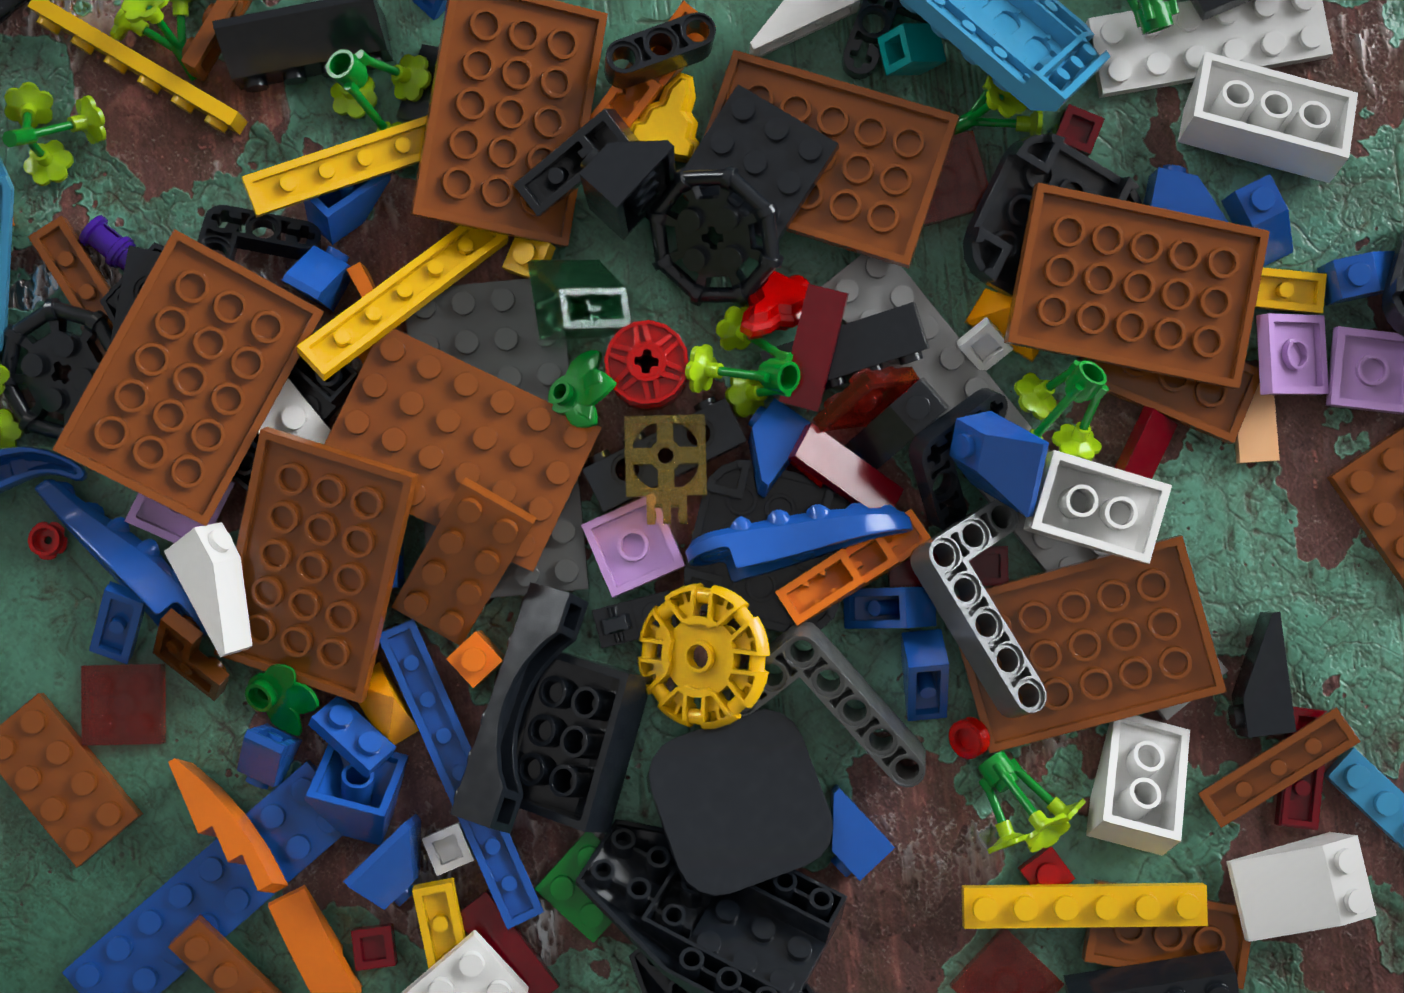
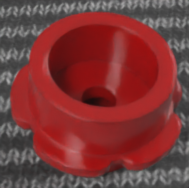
(37, 538)

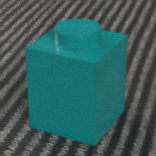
(911, 49)

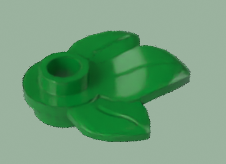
(581, 390)
(281, 697)

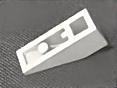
(798, 19)
(214, 583)

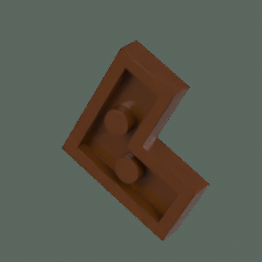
(178, 646)

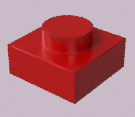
(1046, 868)

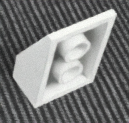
(1098, 507)
(1140, 785)
(1301, 887)

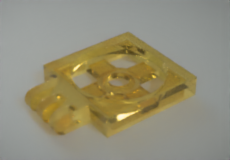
(666, 495)

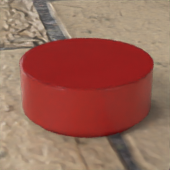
(969, 737)

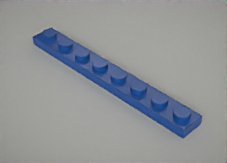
(449, 753)

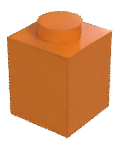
(476, 658)

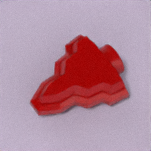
(774, 305)

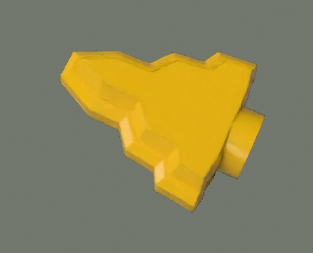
(672, 118)

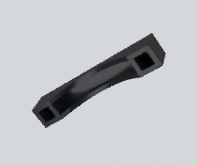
(491, 782)

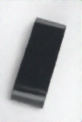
(670, 35)

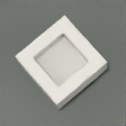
(984, 345)
(448, 848)

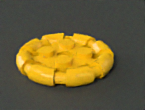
(724, 653)

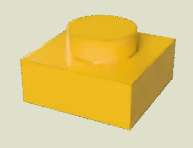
(524, 251)

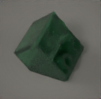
(577, 299)

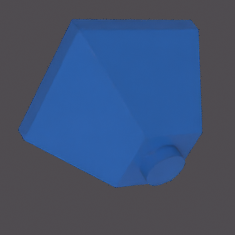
(1000, 459)
(353, 803)
(391, 868)

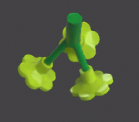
(132, 18)
(1006, 105)
(33, 107)

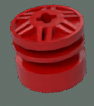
(664, 381)

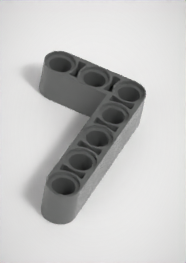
(977, 606)
(835, 694)

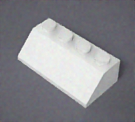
(1269, 118)

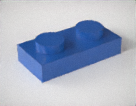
(117, 623)
(352, 736)

